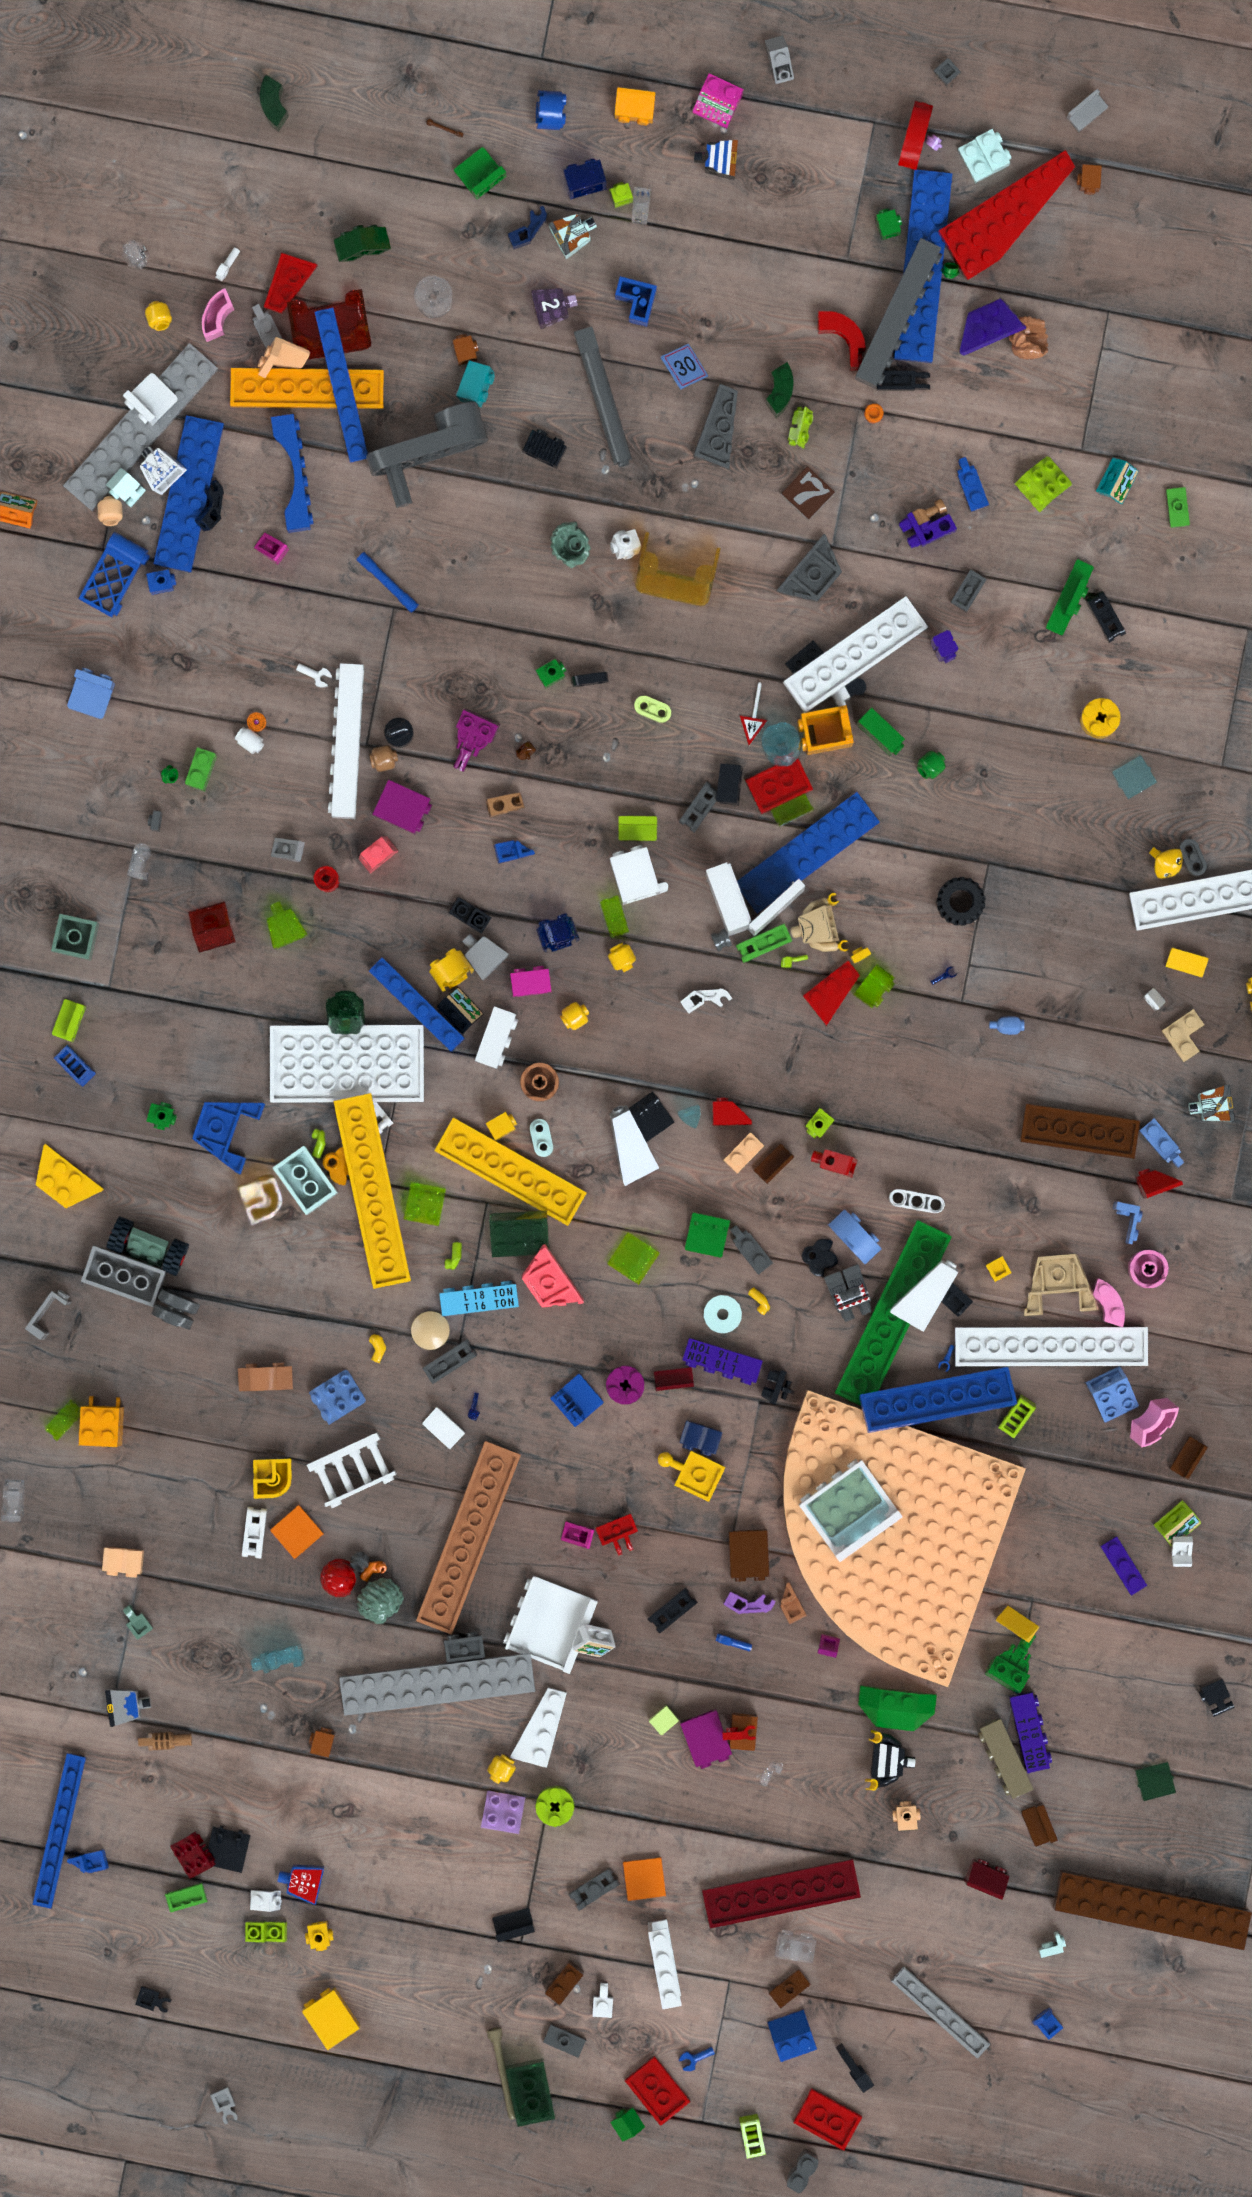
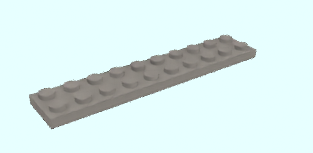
(131, 435)
(437, 1684)

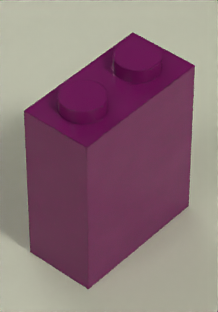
(402, 807)
(705, 1739)

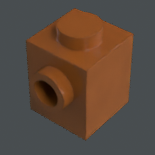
(1089, 179)
(465, 349)
(322, 1742)

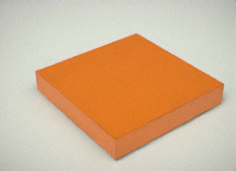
(296, 1531)
(644, 1878)

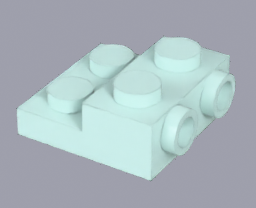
(985, 155)

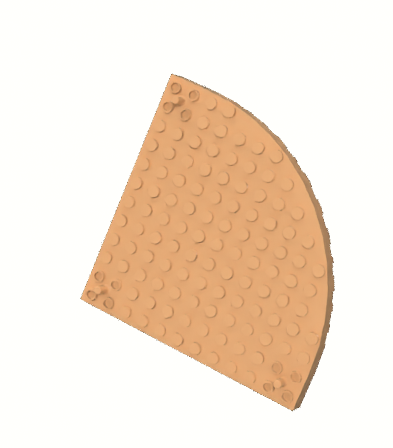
(920, 1579)

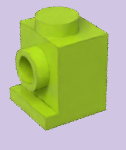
(621, 194)
(821, 1116)

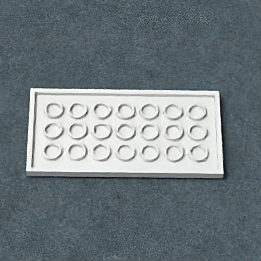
(327, 1067)

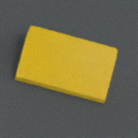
(1186, 962)
(1017, 1623)

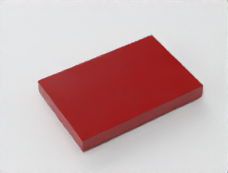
(778, 785)
(657, 2090)
(827, 2119)

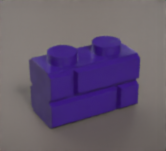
(944, 646)

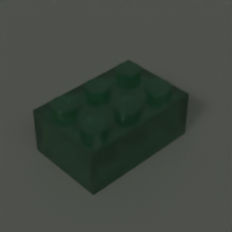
(518, 1233)
(530, 2092)

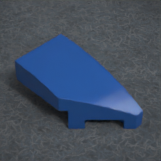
(511, 851)
(90, 1862)

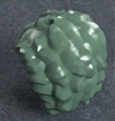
(565, 543)
(379, 1600)

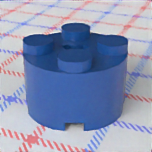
(549, 110)

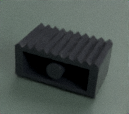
(545, 448)

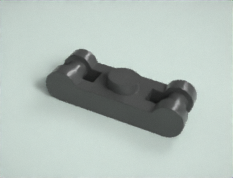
(699, 807)
(594, 1889)

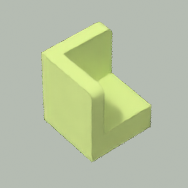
(663, 1720)

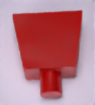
(842, 1164)

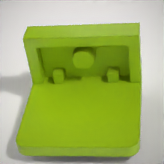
(1043, 483)

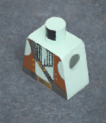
(572, 233)
(1214, 1105)

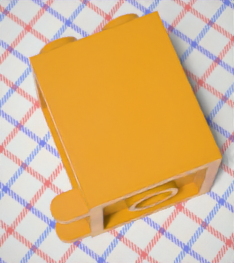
(830, 729)
(101, 1424)

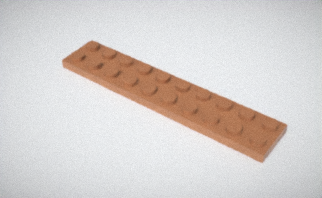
(468, 1537)

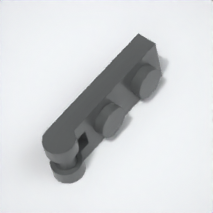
(449, 1362)

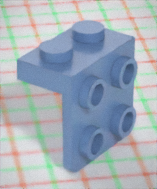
(91, 693)
(337, 1397)

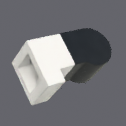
(854, 688)

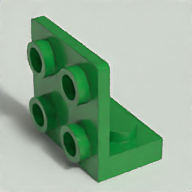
(480, 173)
(707, 1235)

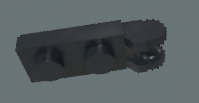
(903, 381)

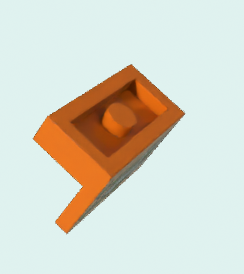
(17, 509)

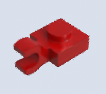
(733, 1733)

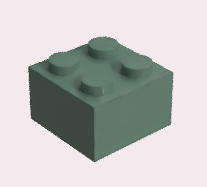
(75, 937)

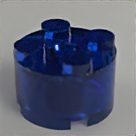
(557, 933)

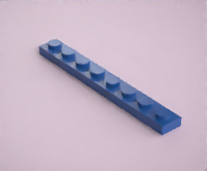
(341, 384)
(59, 1830)

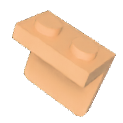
(283, 355)

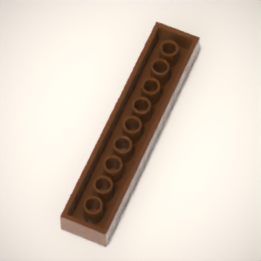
(1152, 1909)

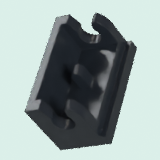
(729, 784)
(956, 1300)

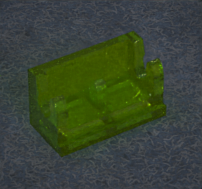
(614, 916)
(64, 1420)

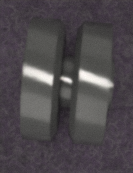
(175, 1310)

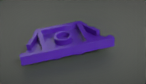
(989, 325)

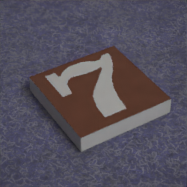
(808, 493)

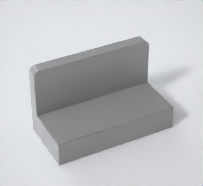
(1087, 111)

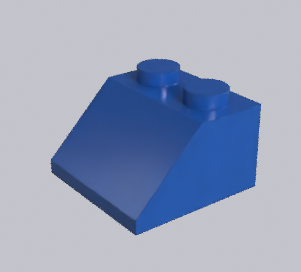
(792, 2035)

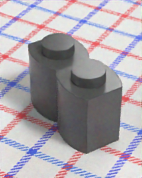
(799, 2175)

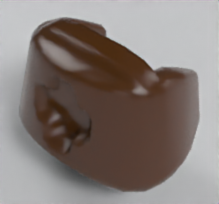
(525, 751)

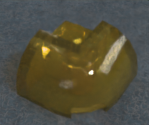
(261, 1198)

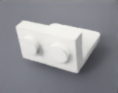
(150, 399)

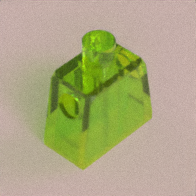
(284, 926)

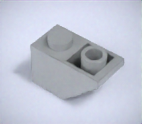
(779, 59)

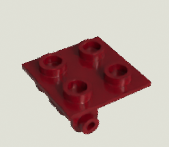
(192, 1856)

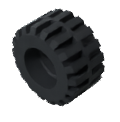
(946, 910)

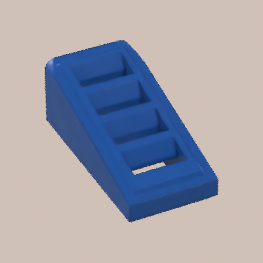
(85, 1067)

